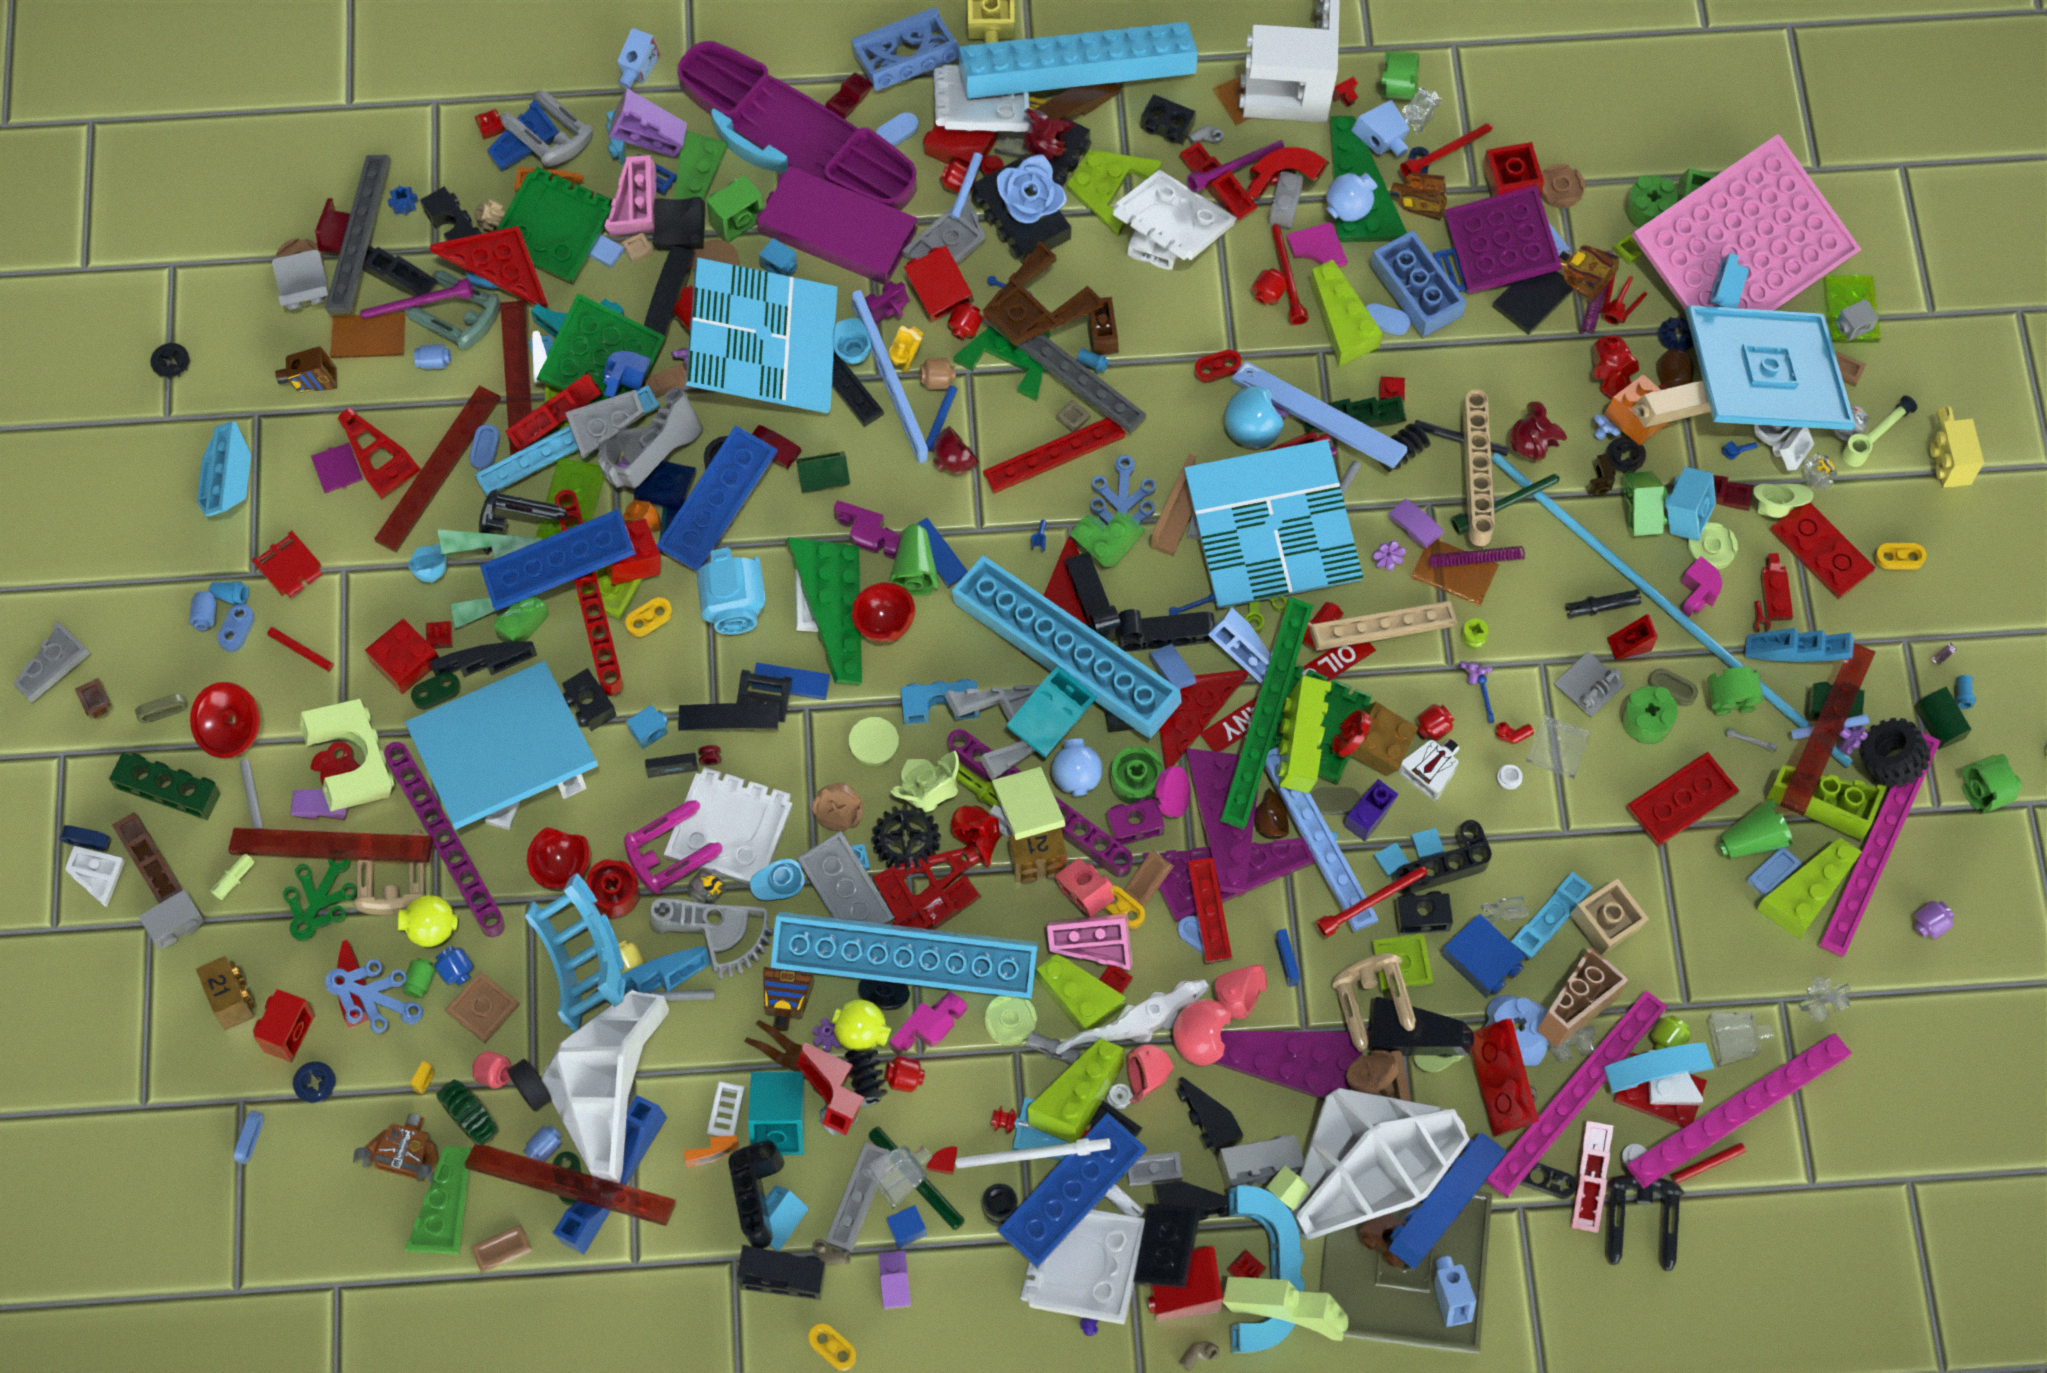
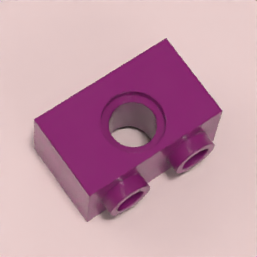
(1126, 832)

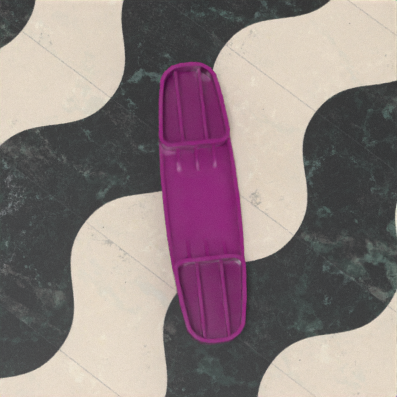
(795, 124)

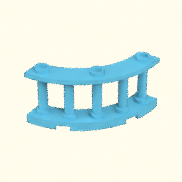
(605, 945)

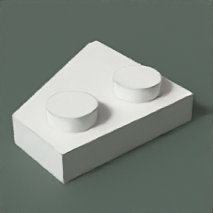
(95, 872)
(1674, 1090)

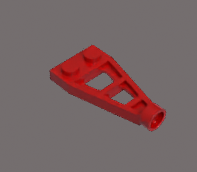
(392, 473)
(896, 892)

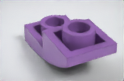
(1416, 522)
(311, 803)

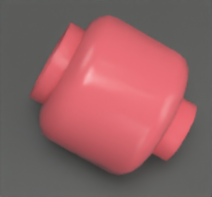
(491, 1069)

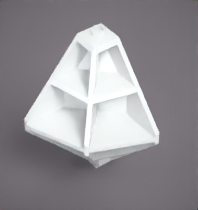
(594, 1078)
(1373, 1159)

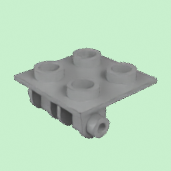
(1590, 683)

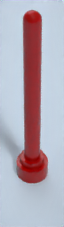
(1416, 166)
(1297, 313)
(1329, 925)

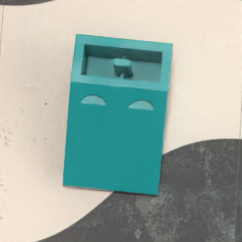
(1051, 711)

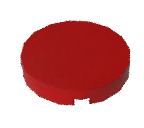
(1353, 733)

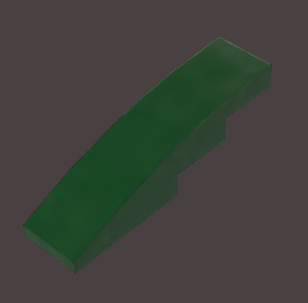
(1369, 411)

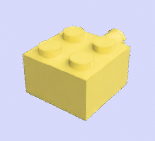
(991, 20)
(1956, 450)

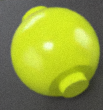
(427, 921)
(860, 1026)

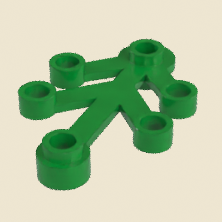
(318, 900)

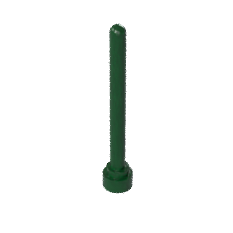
(1460, 521)

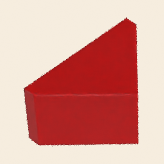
(1634, 638)

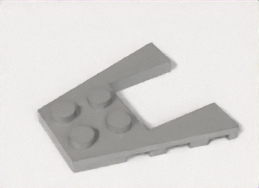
(1011, 701)

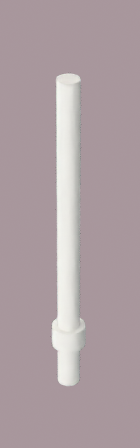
(1081, 1147)

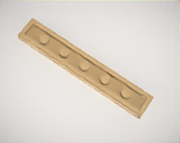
(1383, 625)

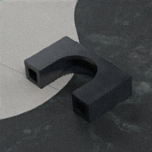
(1020, 237)

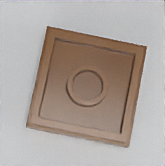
(482, 1007)

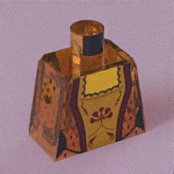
(1422, 194)
(1589, 270)

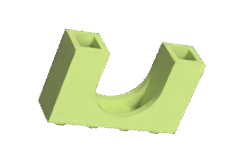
(350, 723)

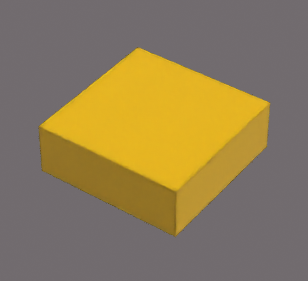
(422, 1078)

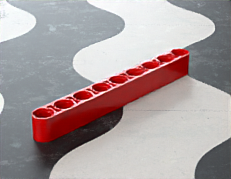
(590, 603)

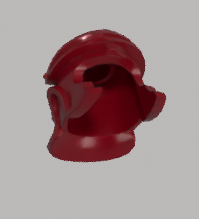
(1045, 134)
(1535, 433)

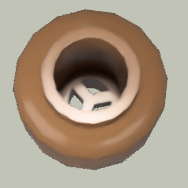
(937, 373)

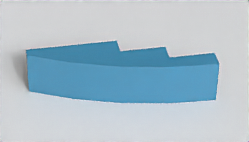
(1799, 647)
(666, 971)

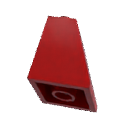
(1201, 1295)

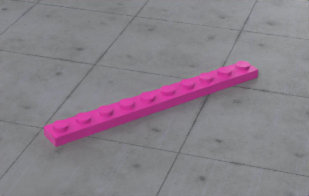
(1872, 861)
(1575, 1095)
(1739, 1110)

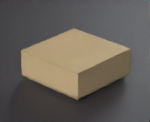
(637, 248)

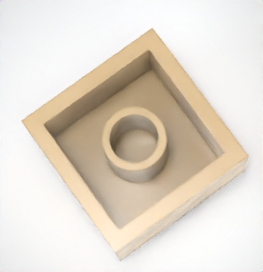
(1609, 916)

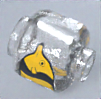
(1818, 471)
(706, 887)

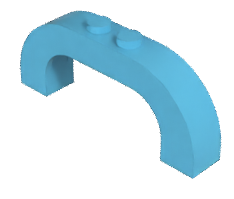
(1285, 1262)

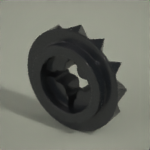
(170, 351)
(1623, 445)

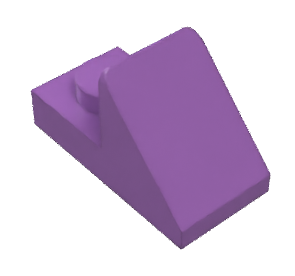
(894, 1279)

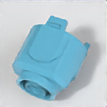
(731, 592)

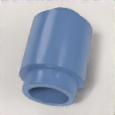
(432, 356)
(202, 610)
(543, 1143)

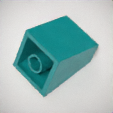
(778, 1110)

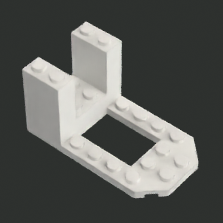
(1292, 69)

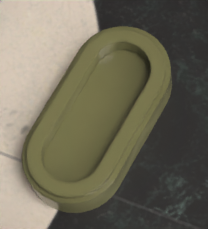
(1681, 689)
(160, 708)
(1335, 800)

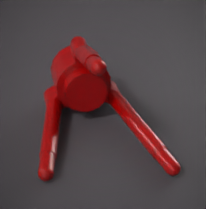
(1614, 311)

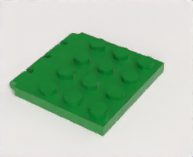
(557, 222)
(1339, 708)

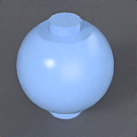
(1350, 196)
(1077, 768)

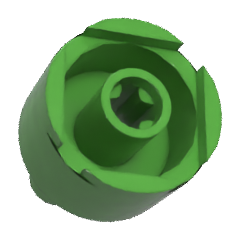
(1400, 75)
(1650, 198)
(1735, 690)
(1649, 714)
(1125, 771)
(1990, 783)

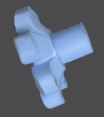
(1605, 427)

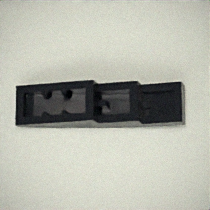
(397, 272)
(668, 289)
(495, 657)
(728, 717)

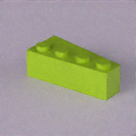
(1344, 315)
(1302, 734)
(1836, 802)
(1807, 891)
(1077, 1094)

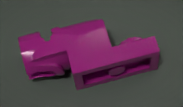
(867, 529)

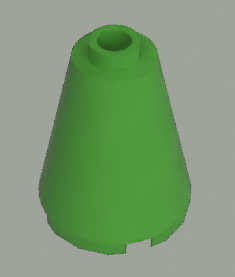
(914, 562)
(1756, 833)

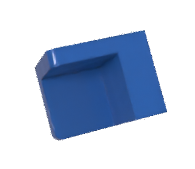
(907, 1226)

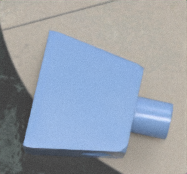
(1383, 129)
(1454, 1292)

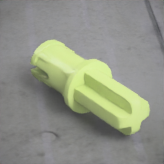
(232, 877)

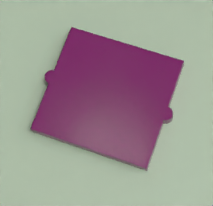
(337, 468)

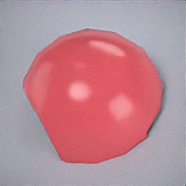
(1199, 1031)

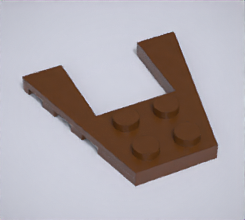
(1021, 315)

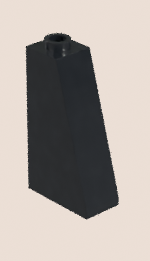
(1431, 1036)

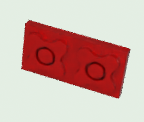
(1823, 549)
(1682, 799)
(1503, 1078)

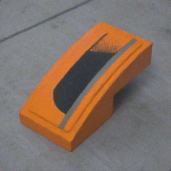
(720, 1147)

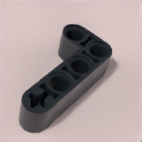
(1091, 596)
(1160, 631)
(1439, 863)
(747, 1169)

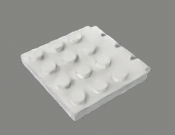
(979, 113)
(1173, 215)
(737, 817)
(1089, 1270)

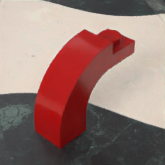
(1285, 160)

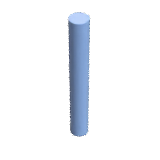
(966, 186)
(1849, 723)

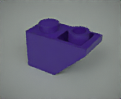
(1370, 810)

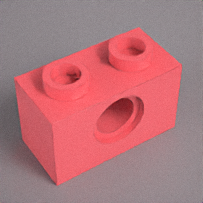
(1085, 887)

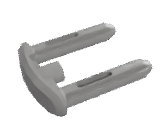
(565, 147)

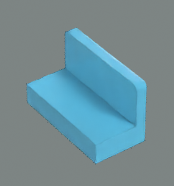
(1728, 282)
(784, 1213)

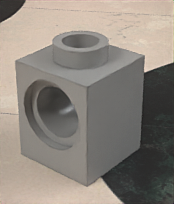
(1857, 319)

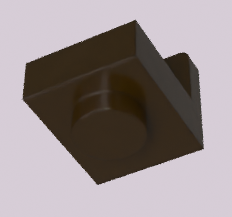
(1605, 476)

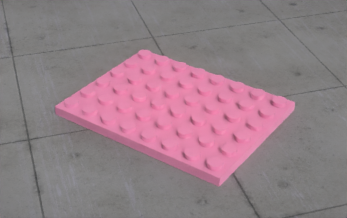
(1762, 213)

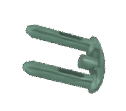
(479, 323)

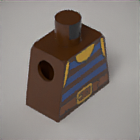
(309, 371)
(786, 995)

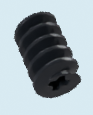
(1411, 437)
(865, 1076)

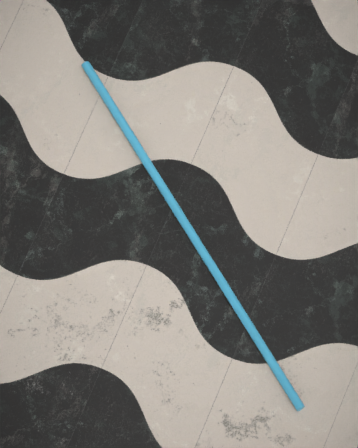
(1659, 599)

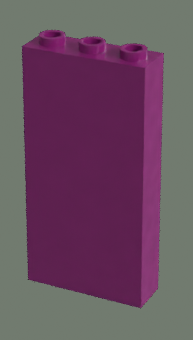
(836, 225)

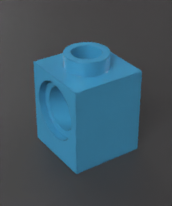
(778, 258)
(647, 726)

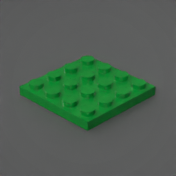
(587, 341)

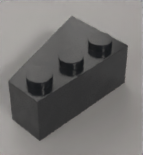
(780, 1273)

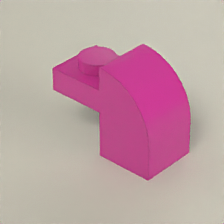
(1705, 584)

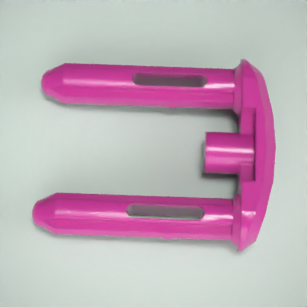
(642, 863)

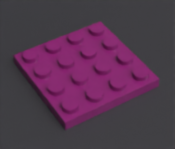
(1503, 239)

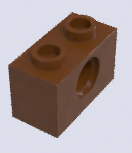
(1104, 328)
(1372, 1233)

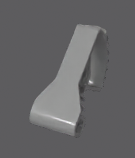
(650, 445)
(692, 918)

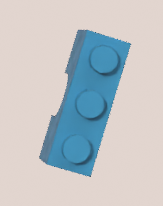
(919, 699)

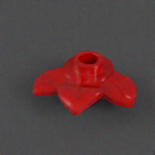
(330, 765)

